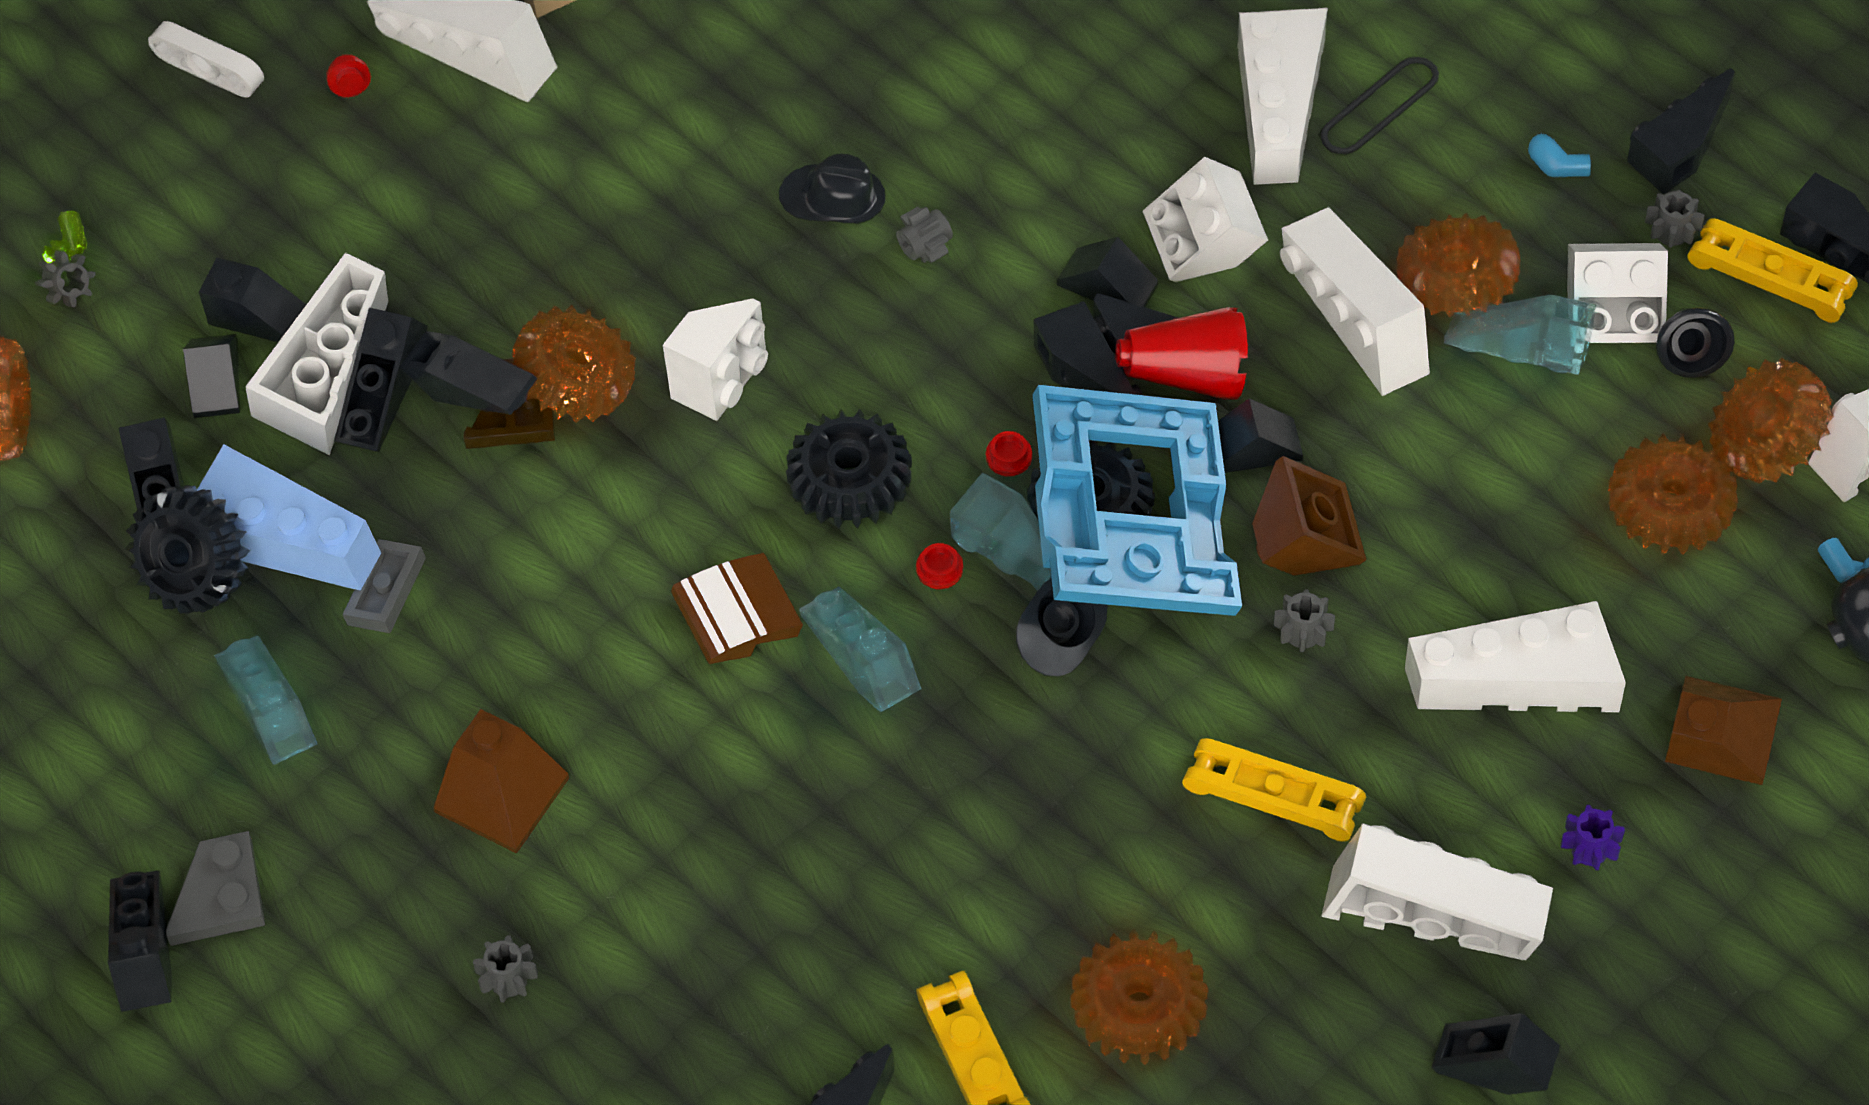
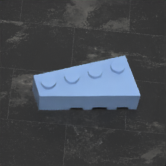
(291, 525)

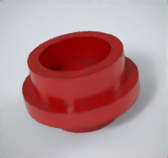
(348, 76)
(1009, 454)
(939, 566)

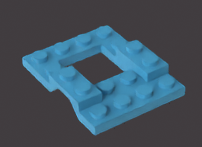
(1129, 556)

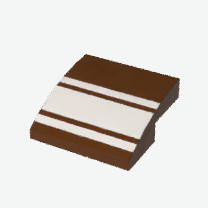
(736, 608)

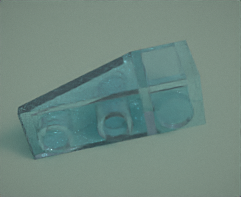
(1534, 331)
(1001, 528)
(862, 648)
(266, 699)

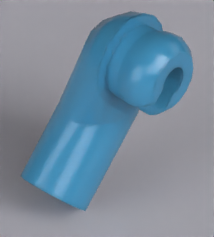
(1555, 161)
(1839, 560)

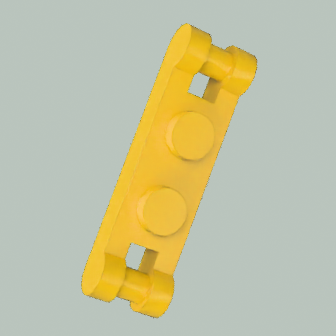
(1773, 268)
(1274, 788)
(969, 1044)

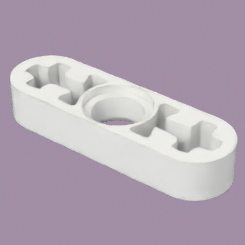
(206, 59)

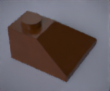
(1306, 521)
(1723, 730)
(498, 782)

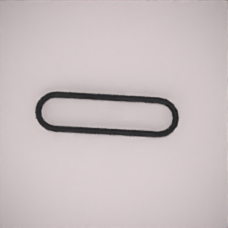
(1420, 60)

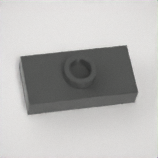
(386, 587)

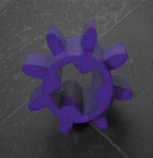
(1592, 837)

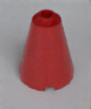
(1189, 353)

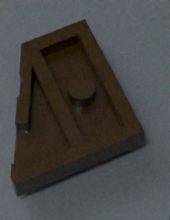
(523, 426)

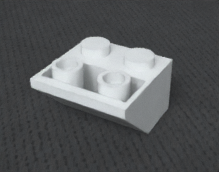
(1205, 222)
(1625, 285)
(715, 356)

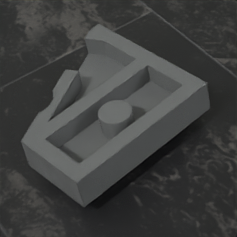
(219, 891)

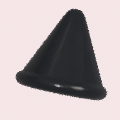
(1695, 342)

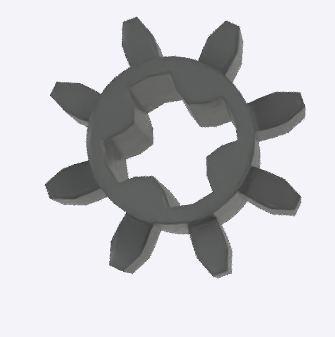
(1674, 218)
(924, 234)
(55, 284)
(1304, 620)
(506, 956)

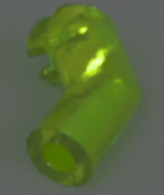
(73, 237)

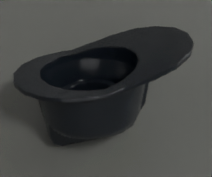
(833, 191)
(1057, 633)

